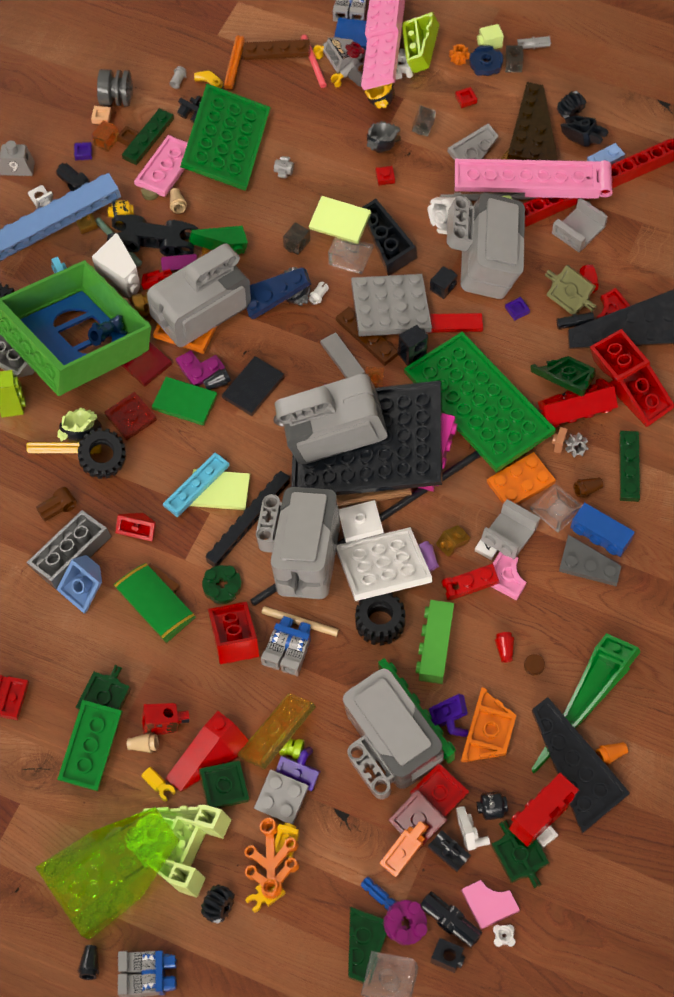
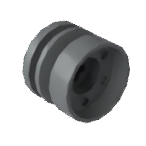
(115, 87)

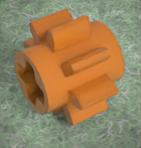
(459, 54)

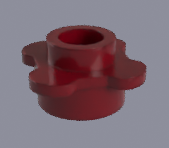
(354, 50)

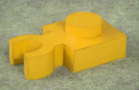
(259, 898)

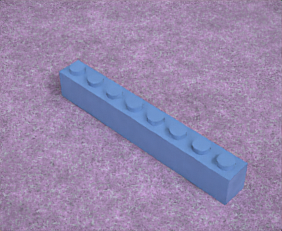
(57, 215)

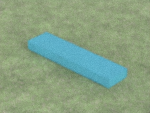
(196, 484)

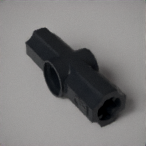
(71, 177)
(451, 919)

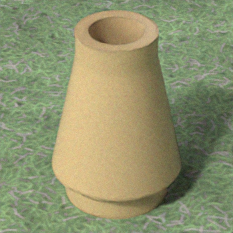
(177, 202)
(145, 743)

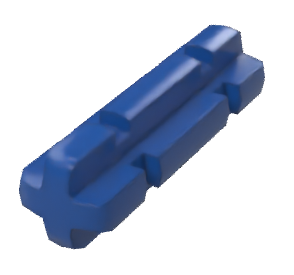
(377, 892)

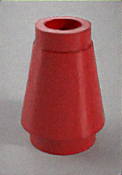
(505, 646)

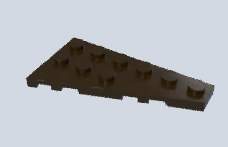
(533, 128)

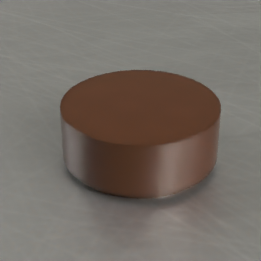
(534, 664)

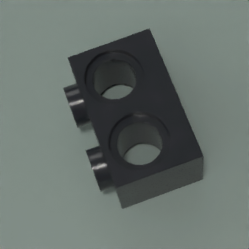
(412, 344)

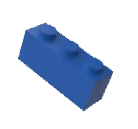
(602, 530)

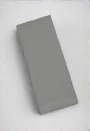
(341, 356)

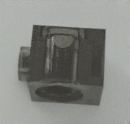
(513, 58)
(423, 115)
(296, 238)

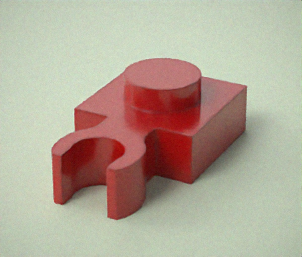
(152, 278)

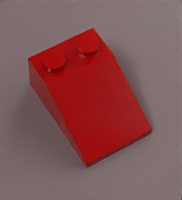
(618, 356)
(644, 395)
(233, 632)

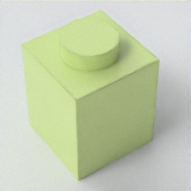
(491, 36)

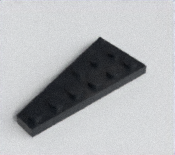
(644, 323)
(580, 764)

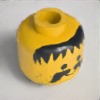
(120, 207)

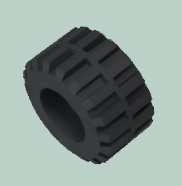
(96, 438)
(383, 632)

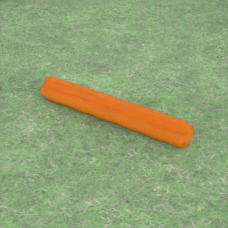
(234, 62)

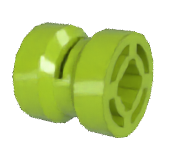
(293, 748)

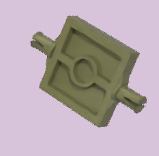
(571, 290)

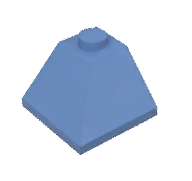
(81, 582)

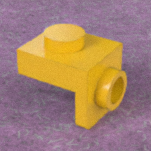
(285, 831)

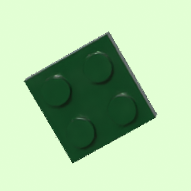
(224, 785)

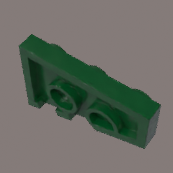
(365, 935)

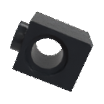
(443, 282)
(445, 946)

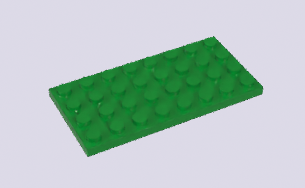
(485, 403)

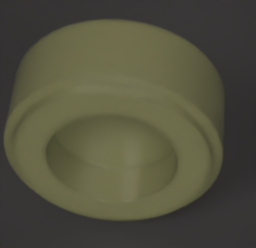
(148, 195)

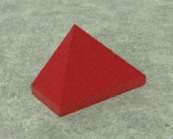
(136, 525)

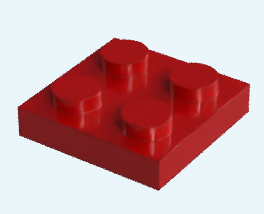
(441, 789)

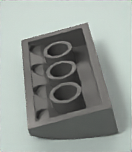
(77, 538)

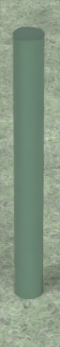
(107, 230)

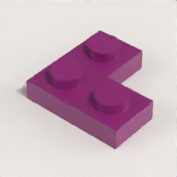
(197, 371)

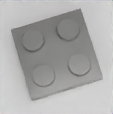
(281, 797)

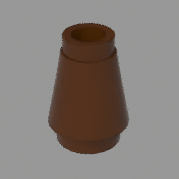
(585, 487)

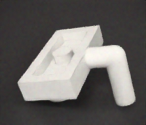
(468, 832)

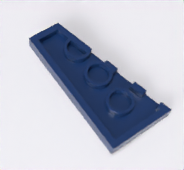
(276, 290)

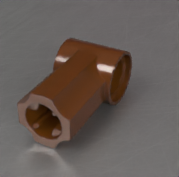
(61, 501)

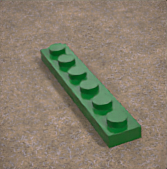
(447, 746)

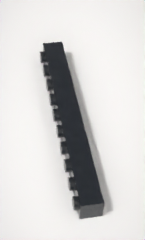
(246, 521)

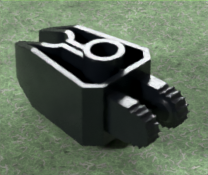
(583, 130)

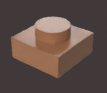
(558, 440)

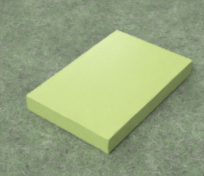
(339, 219)
(226, 492)

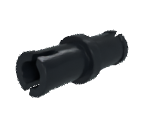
(574, 320)

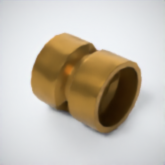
(139, 302)

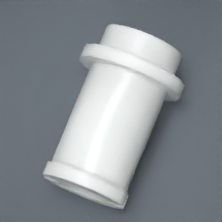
(316, 296)

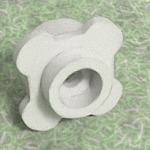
(508, 940)

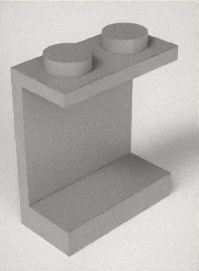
(580, 226)
(511, 529)

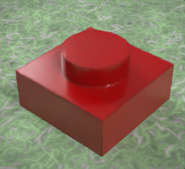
(466, 97)
(385, 175)

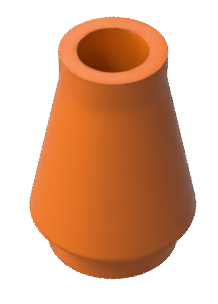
(611, 752)

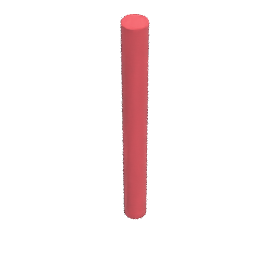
(315, 65)

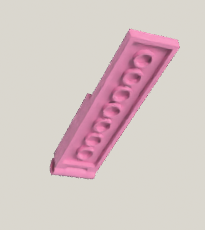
(383, 42)
(535, 177)

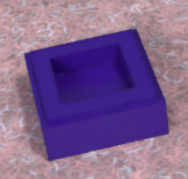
(83, 151)
(517, 308)

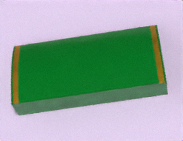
(154, 602)

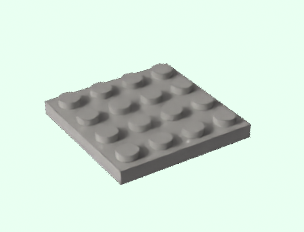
(390, 304)

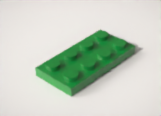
(90, 745)

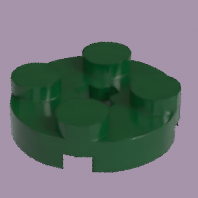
(216, 593)

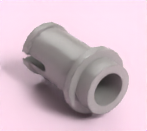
(179, 74)

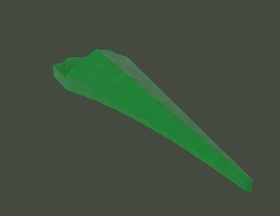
(604, 670)

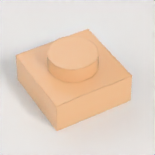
(101, 114)

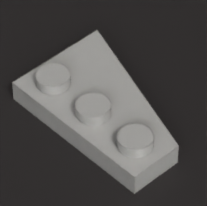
(474, 145)

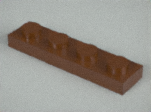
(276, 49)
(374, 344)

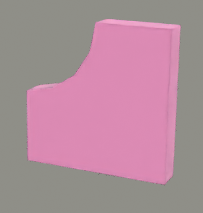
(510, 581)
(489, 905)

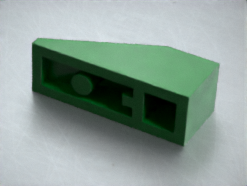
(215, 237)

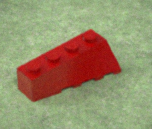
(570, 407)

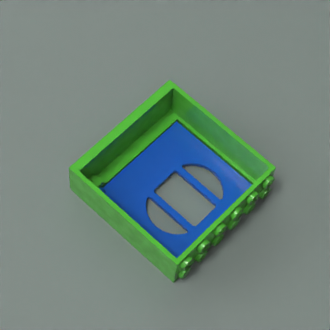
(29, 319)

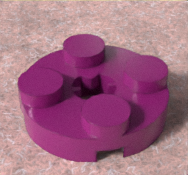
(416, 917)

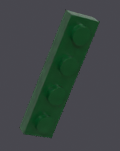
(147, 136)
(629, 466)

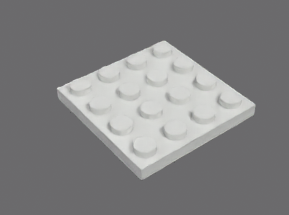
(383, 564)

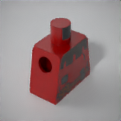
(162, 718)

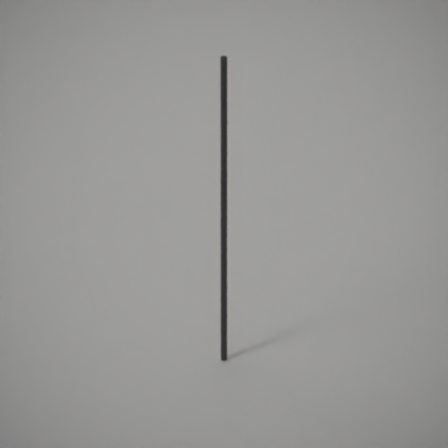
(390, 511)

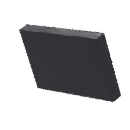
(253, 386)

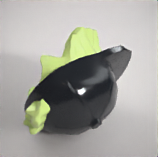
(77, 424)

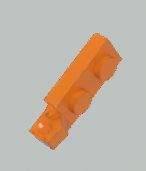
(404, 849)

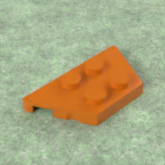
(489, 729)

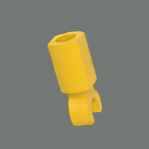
(157, 783)

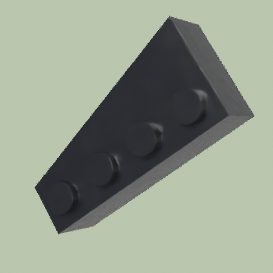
(389, 239)

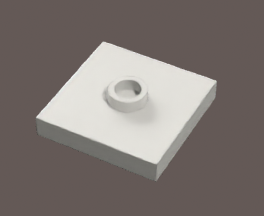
(360, 521)

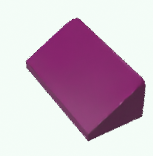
(177, 262)

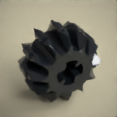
(571, 104)
(217, 903)

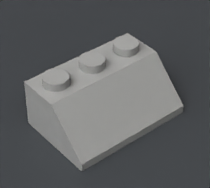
(12, 360)

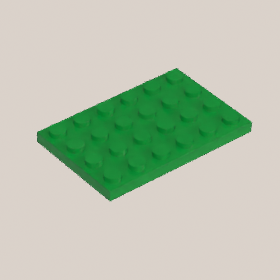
(225, 137)

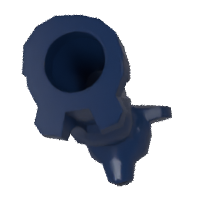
(100, 332)

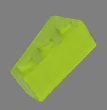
(420, 41)
(11, 395)

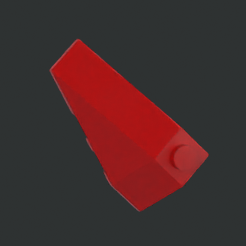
(214, 745)

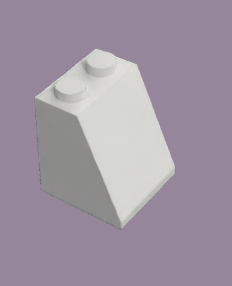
(117, 267)

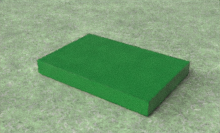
(184, 401)

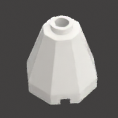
(439, 212)

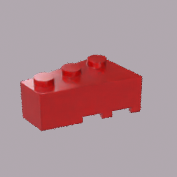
(543, 810)

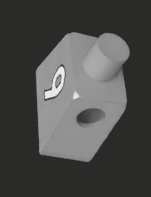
(16, 160)

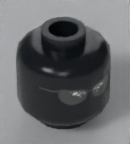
(492, 805)

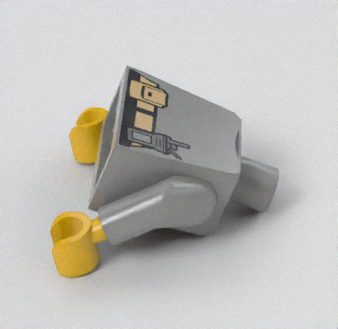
(338, 57)

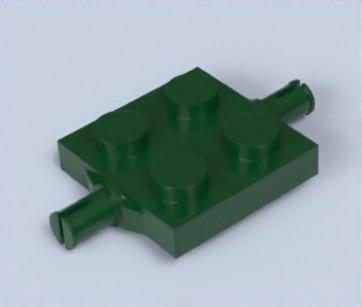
(105, 690)
(519, 859)

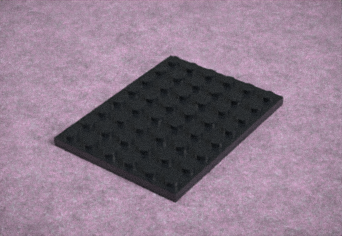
(402, 461)

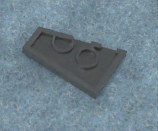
(587, 563)

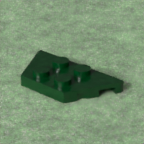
(567, 373)

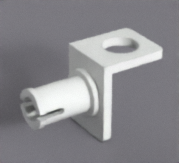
(42, 200)

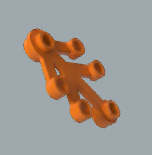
(271, 861)

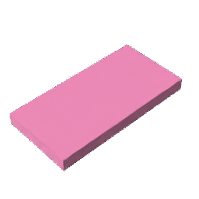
(163, 167)

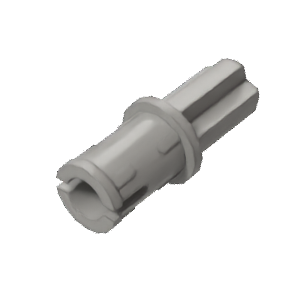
(534, 42)

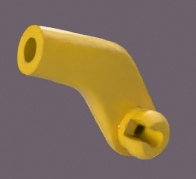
(209, 77)

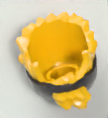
(381, 95)

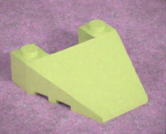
(190, 827)

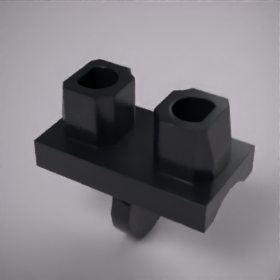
(187, 107)
(449, 851)

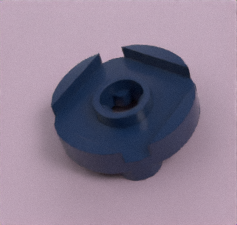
(486, 68)

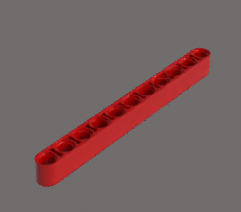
(622, 172)

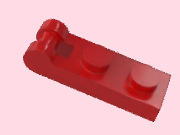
(470, 582)

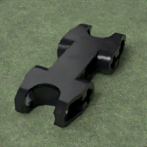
(166, 237)

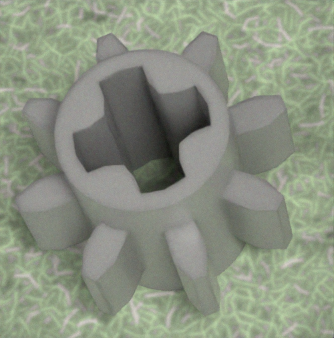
(283, 167)
(576, 444)

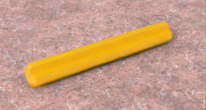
(57, 447)

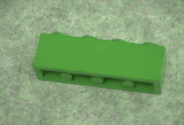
(436, 641)

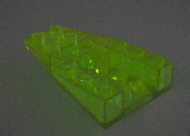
(108, 869)

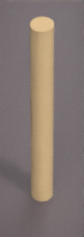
(297, 620)

